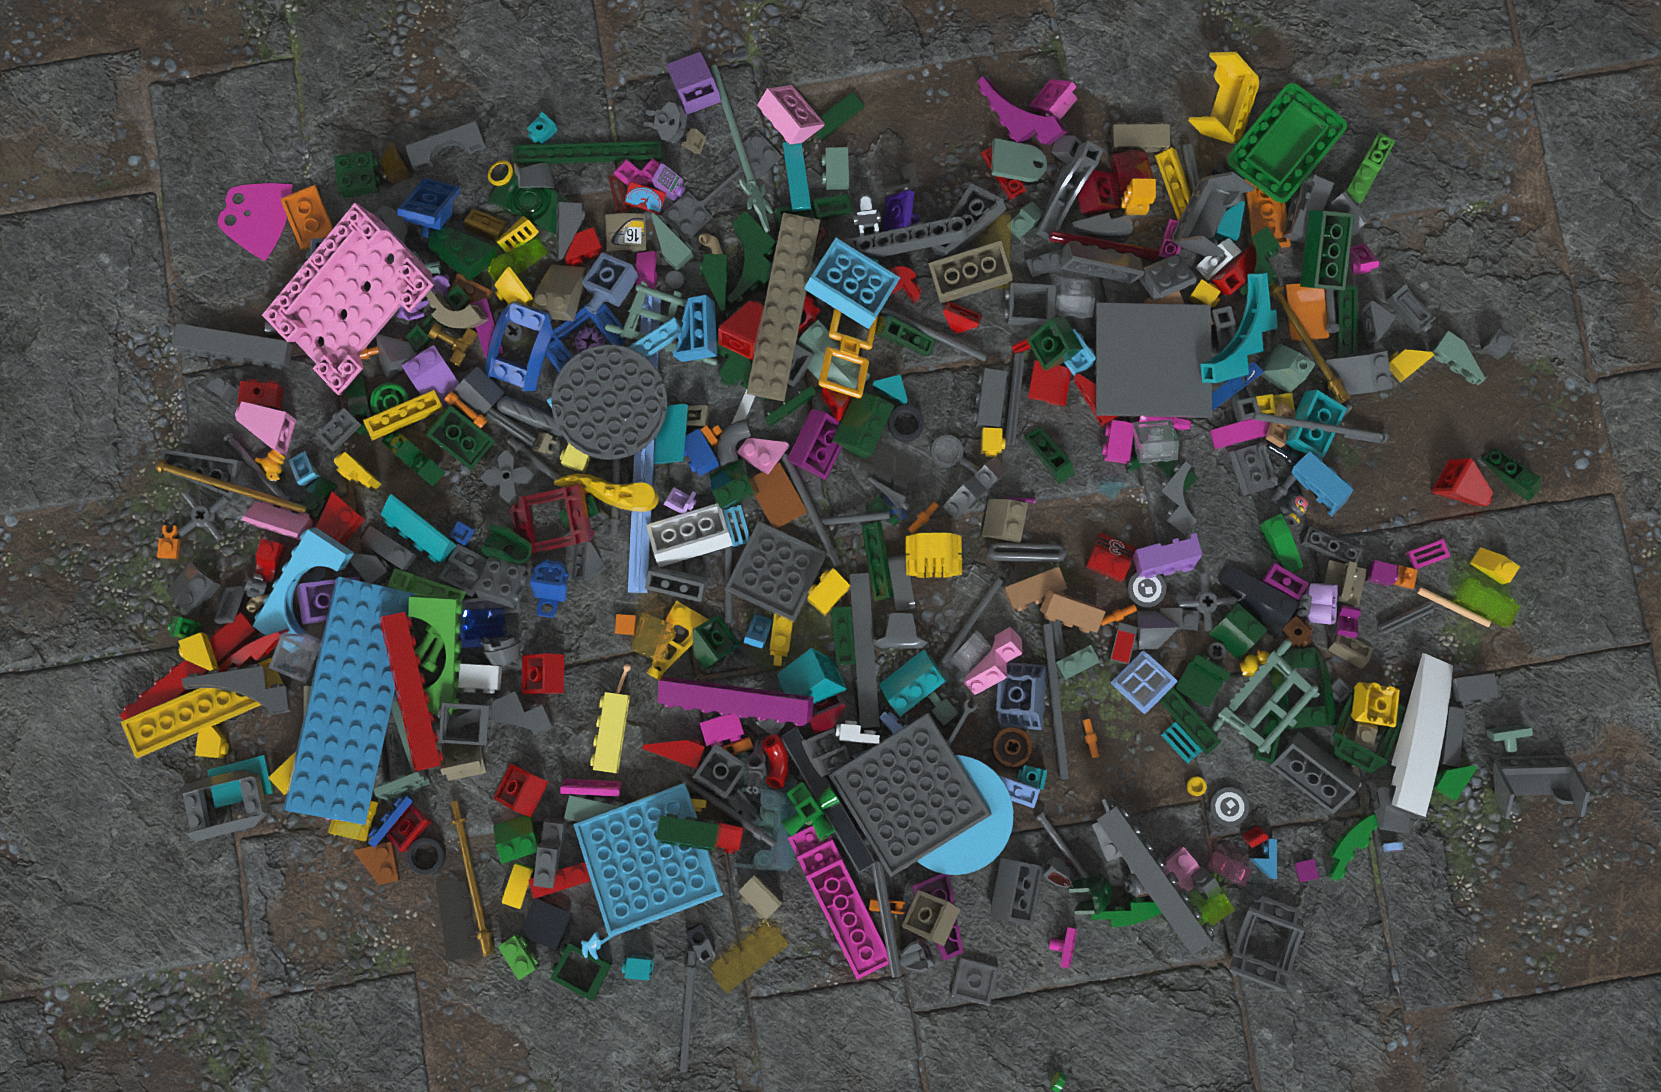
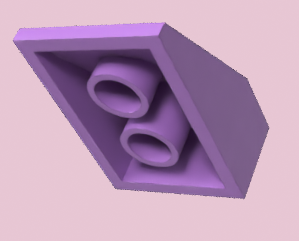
(431, 372)
(316, 599)

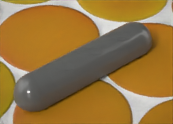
(528, 414)
(1027, 552)

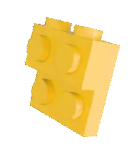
(352, 469)

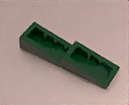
(820, 209)

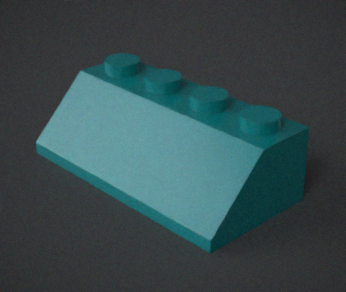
(418, 529)

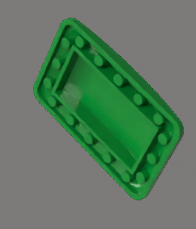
(1286, 143)

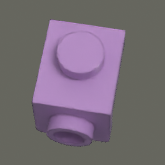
(680, 501)

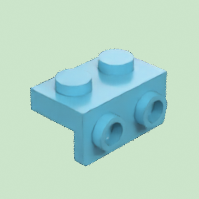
(1083, 359)

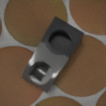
(701, 942)

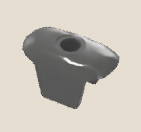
(901, 633)

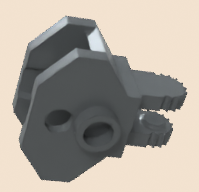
(668, 121)
(866, 214)

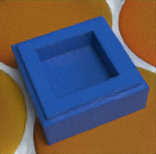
(461, 533)

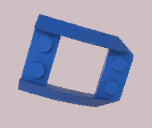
(557, 352)
(511, 372)

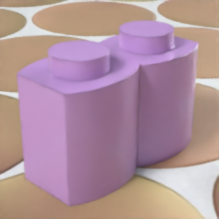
(1323, 603)

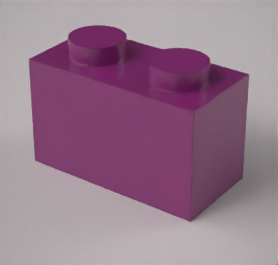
(1284, 581)

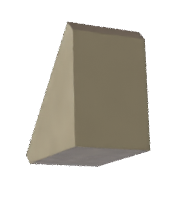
(697, 416)

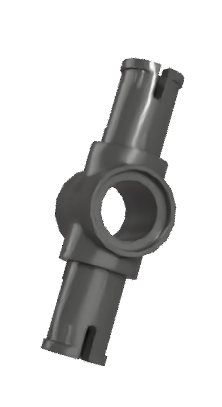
(756, 767)

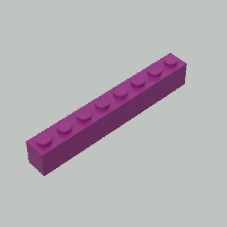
(735, 700)

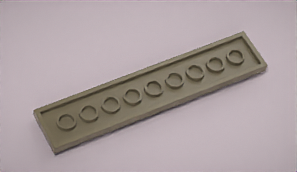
(783, 307)

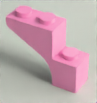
(993, 666)

